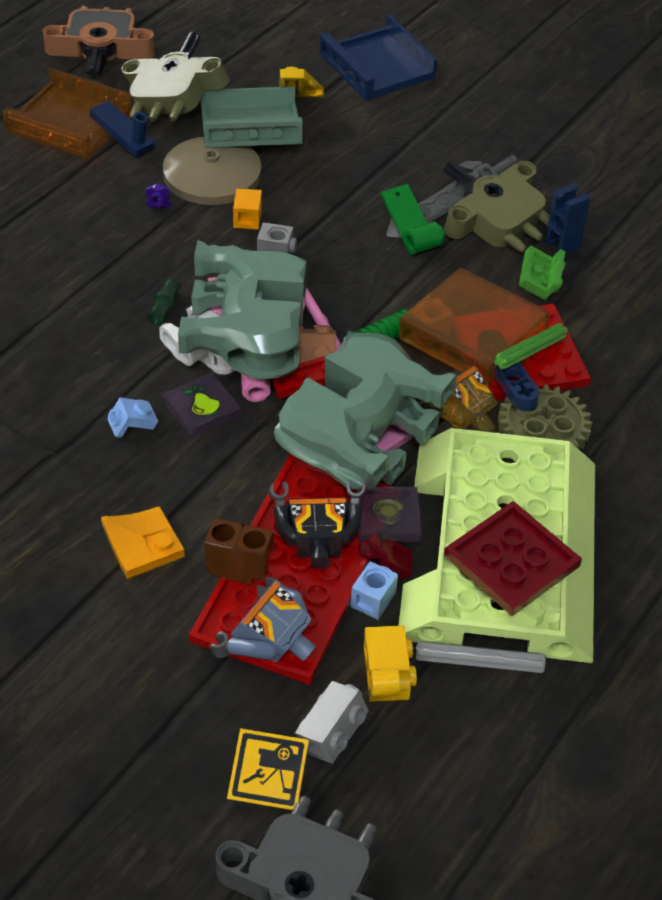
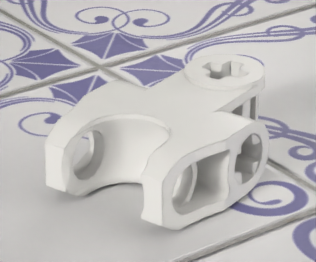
(213, 361)

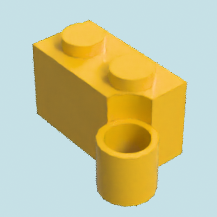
(388, 663)

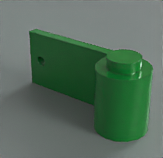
(410, 221)

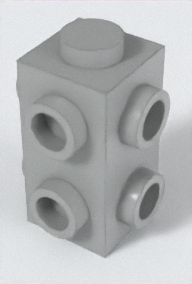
(333, 721)

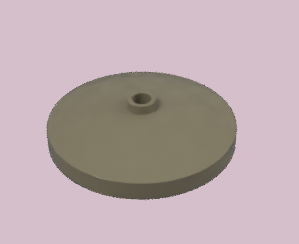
(210, 173)

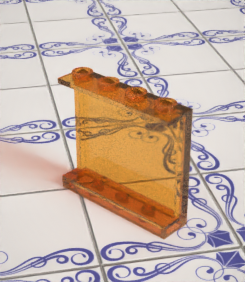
(61, 116)
(470, 322)

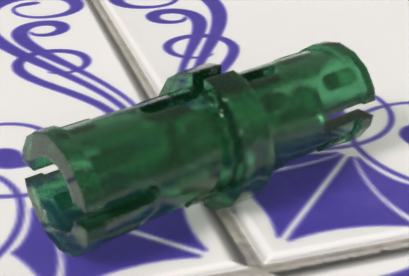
(163, 301)

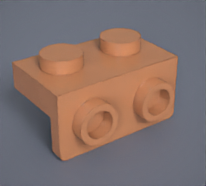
(316, 342)

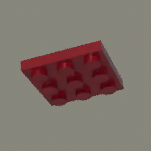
(512, 557)

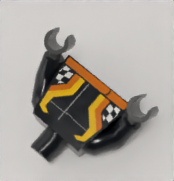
(318, 525)

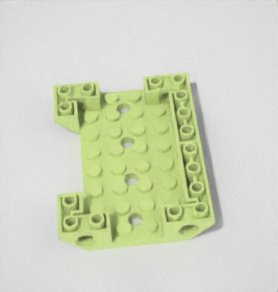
(552, 485)

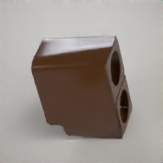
(237, 550)

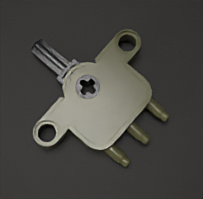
(174, 81)
(496, 206)

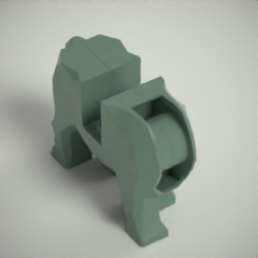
(260, 311)
(365, 390)

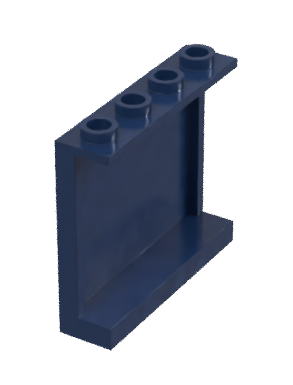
(379, 59)

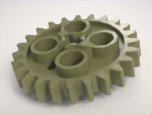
(553, 418)

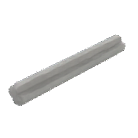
(480, 657)

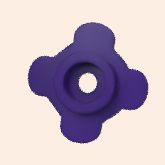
(159, 191)

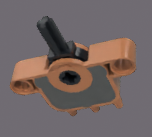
(99, 37)

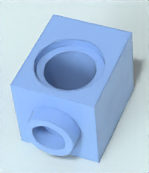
(374, 590)

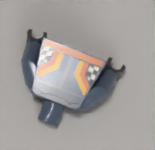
(269, 626)

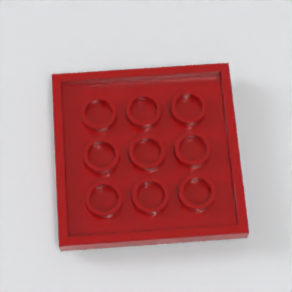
(553, 365)

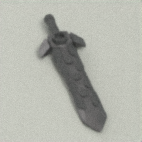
(442, 201)

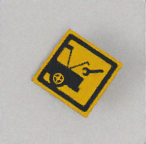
(268, 769)

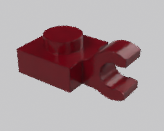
(390, 554)

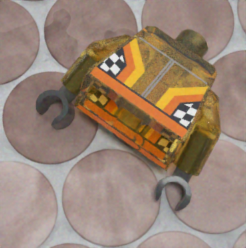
(468, 402)

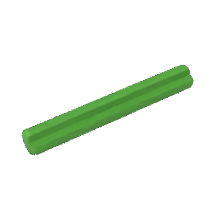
(530, 346)

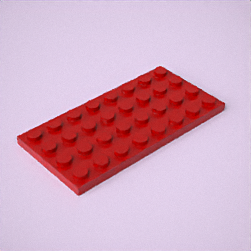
(323, 589)

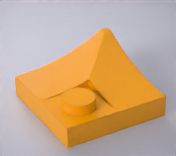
(142, 541)

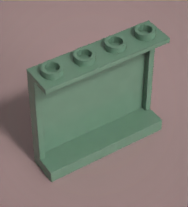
(250, 117)

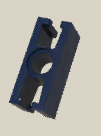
(567, 219)

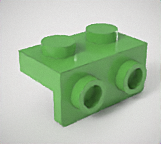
(542, 272)

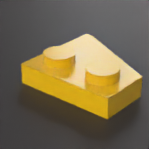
(303, 82)

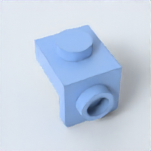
(131, 413)

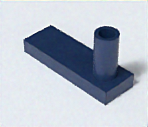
(127, 133)

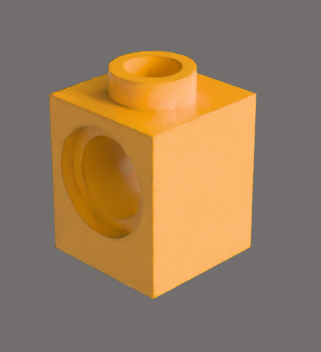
(247, 208)

